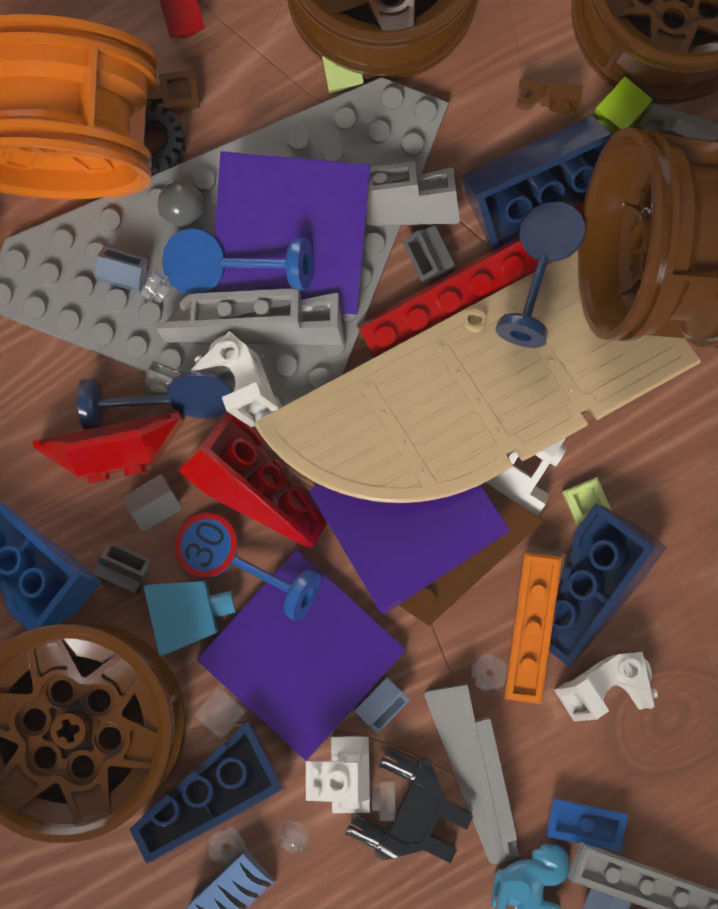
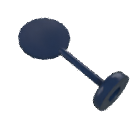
(549, 235)
(190, 394)

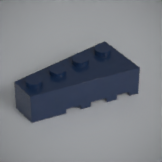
(220, 789)

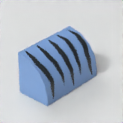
(234, 886)

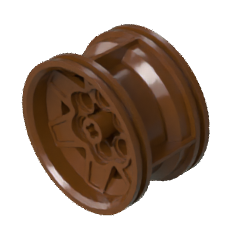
(657, 64)
(652, 239)
(149, 749)

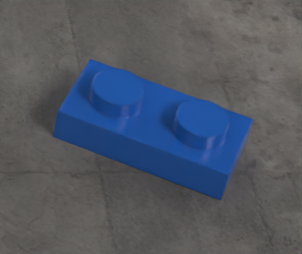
(586, 824)

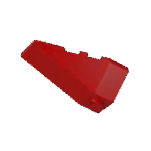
(242, 474)

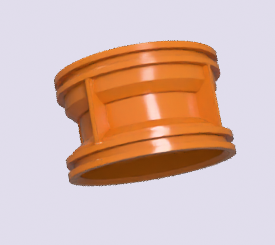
(72, 108)

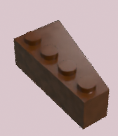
(444, 592)

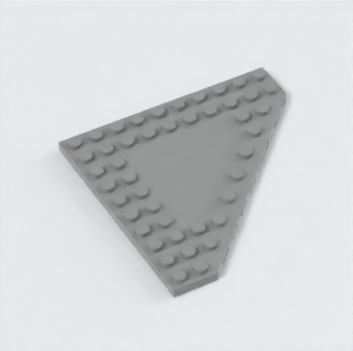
(51, 267)

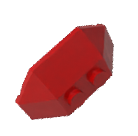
(112, 448)

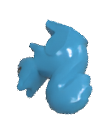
(524, 880)

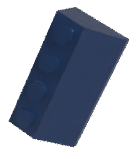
(539, 173)

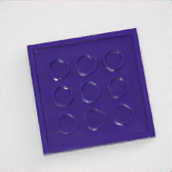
(280, 198)
(409, 544)
(305, 671)

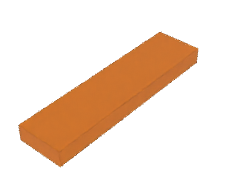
(532, 627)

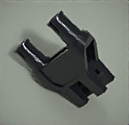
(415, 815)

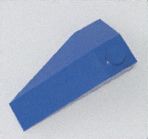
(39, 576)

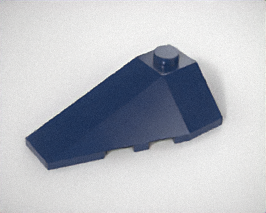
(602, 572)

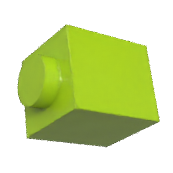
(622, 107)

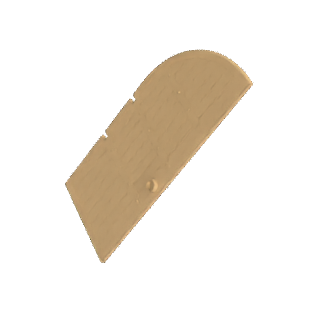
(463, 399)

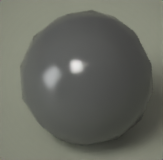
(180, 203)

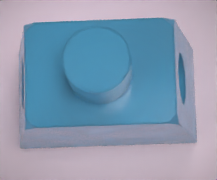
(185, 613)

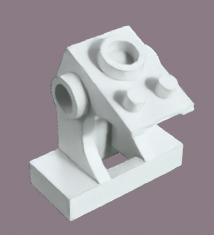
(252, 392)
(521, 486)
(586, 693)
(344, 778)

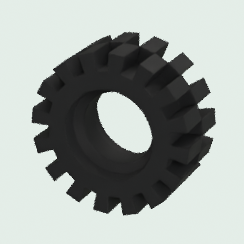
(174, 134)

